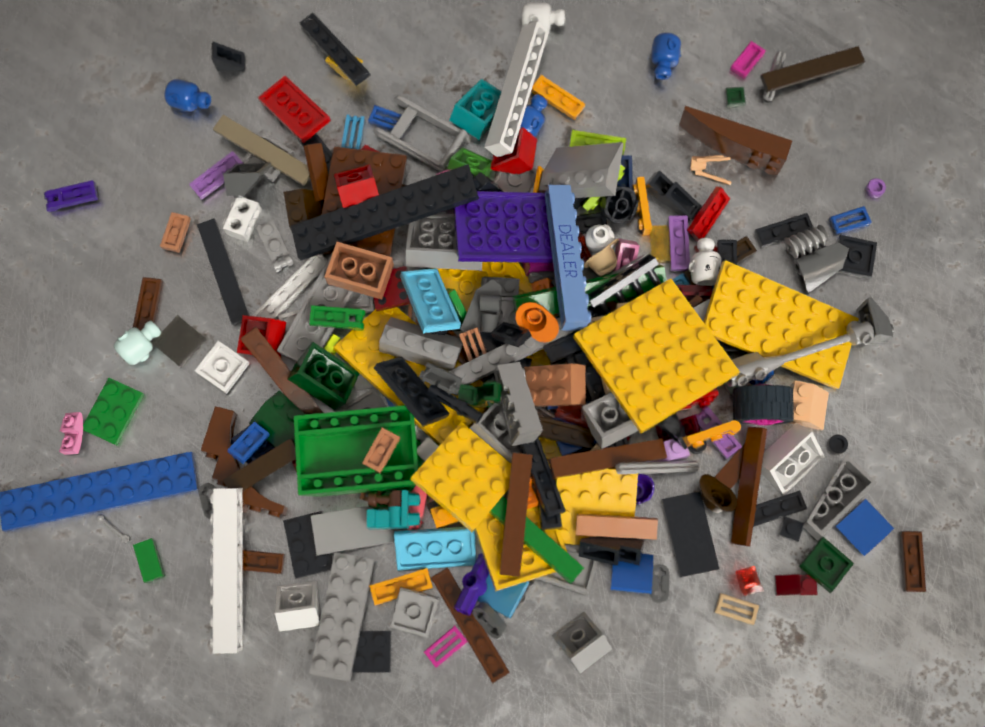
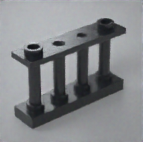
(628, 276)

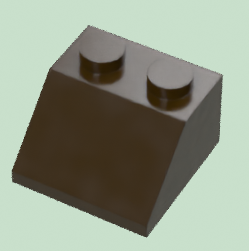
(301, 206)

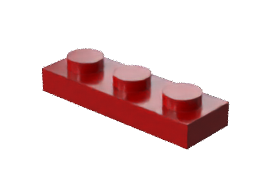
(708, 213)

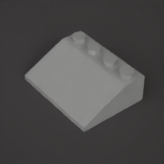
(587, 168)
(433, 244)

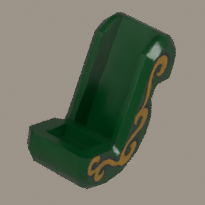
(481, 396)

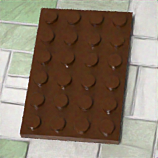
(388, 175)

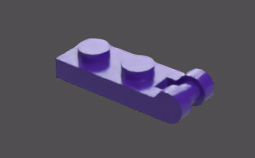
(71, 195)

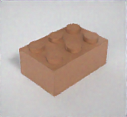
(359, 270)
(557, 384)

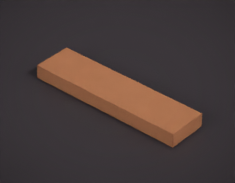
(616, 526)

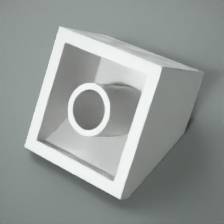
(297, 606)

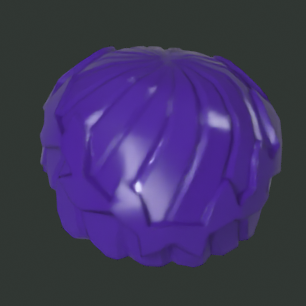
(645, 488)

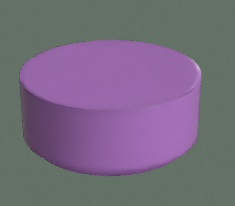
(875, 188)

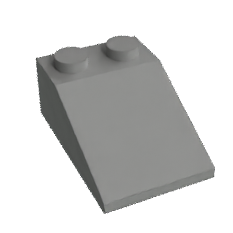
(495, 433)

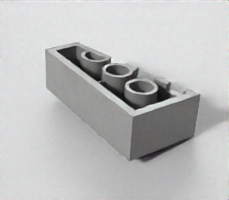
(517, 404)
(842, 493)

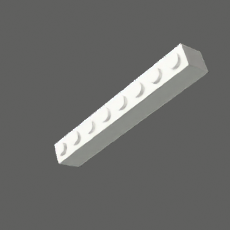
(516, 89)
(227, 570)

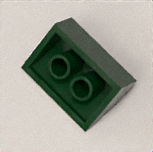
(324, 376)
(277, 418)

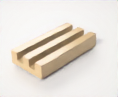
(719, 604)

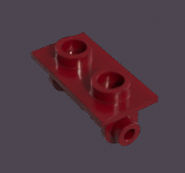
(691, 291)

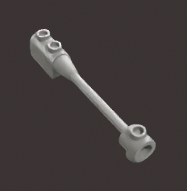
(757, 367)

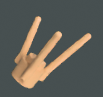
(699, 163)

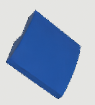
(864, 527)
(633, 577)

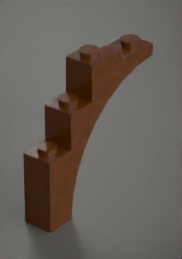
(216, 444)

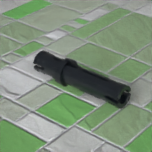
(456, 404)

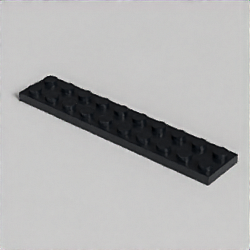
(385, 212)

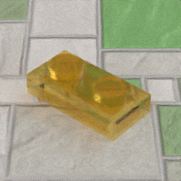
(660, 243)

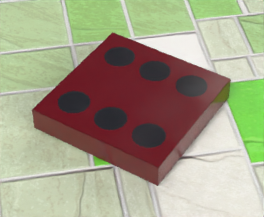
(395, 293)

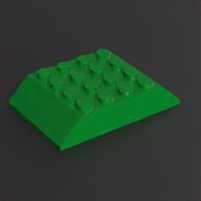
(336, 443)

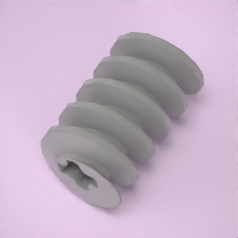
(806, 240)

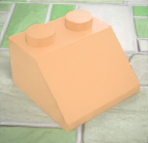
(809, 405)

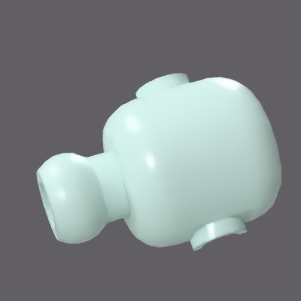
(136, 344)

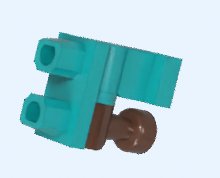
(398, 512)

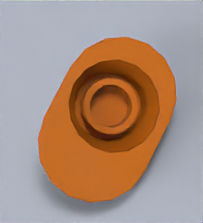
(538, 320)

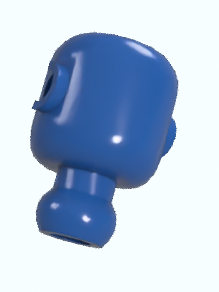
(665, 54)
(186, 96)
(533, 118)

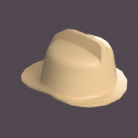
(603, 261)

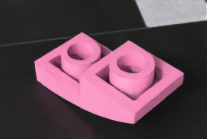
(73, 429)

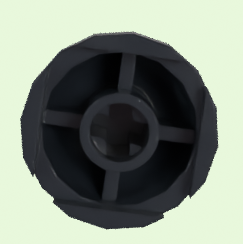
(621, 206)

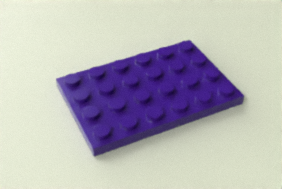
(503, 228)

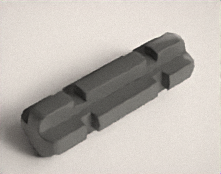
(535, 276)

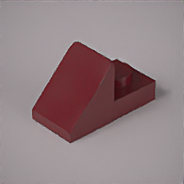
(795, 585)

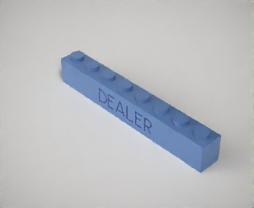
(566, 258)

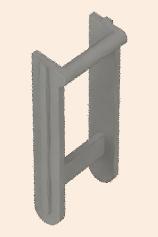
(404, 122)

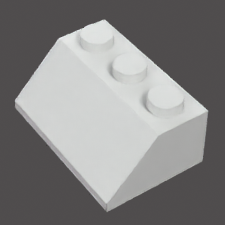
(791, 458)

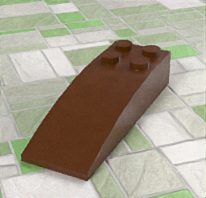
(737, 141)

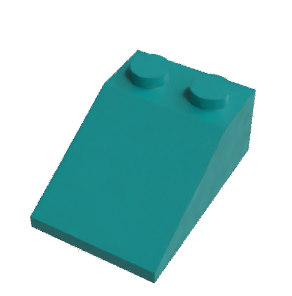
(476, 109)

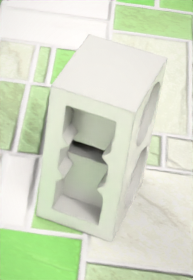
(246, 219)

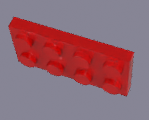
(294, 109)

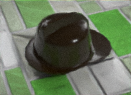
(716, 495)

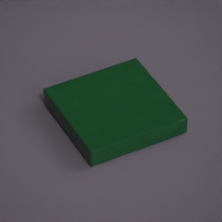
(826, 564)

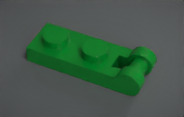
(336, 317)

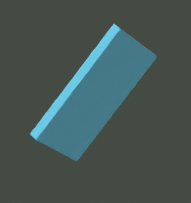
(430, 300)
(435, 548)

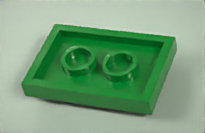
(112, 411)

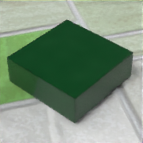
(735, 97)

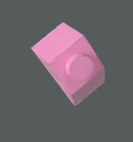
(626, 252)

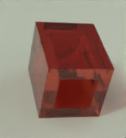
(749, 581)

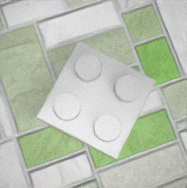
(222, 367)

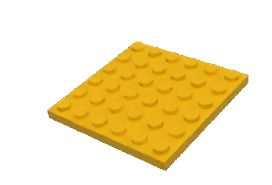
(656, 355)

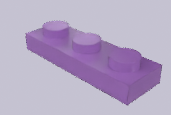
(214, 177)
(679, 243)

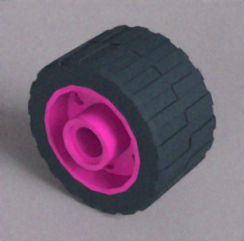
(763, 404)

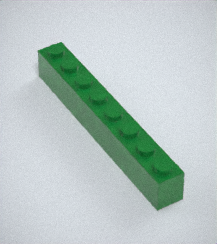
(549, 300)

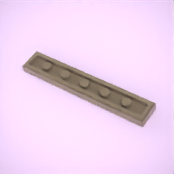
(262, 149)

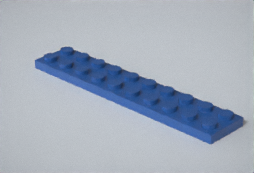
(98, 491)

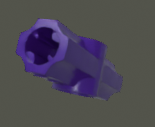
(473, 586)

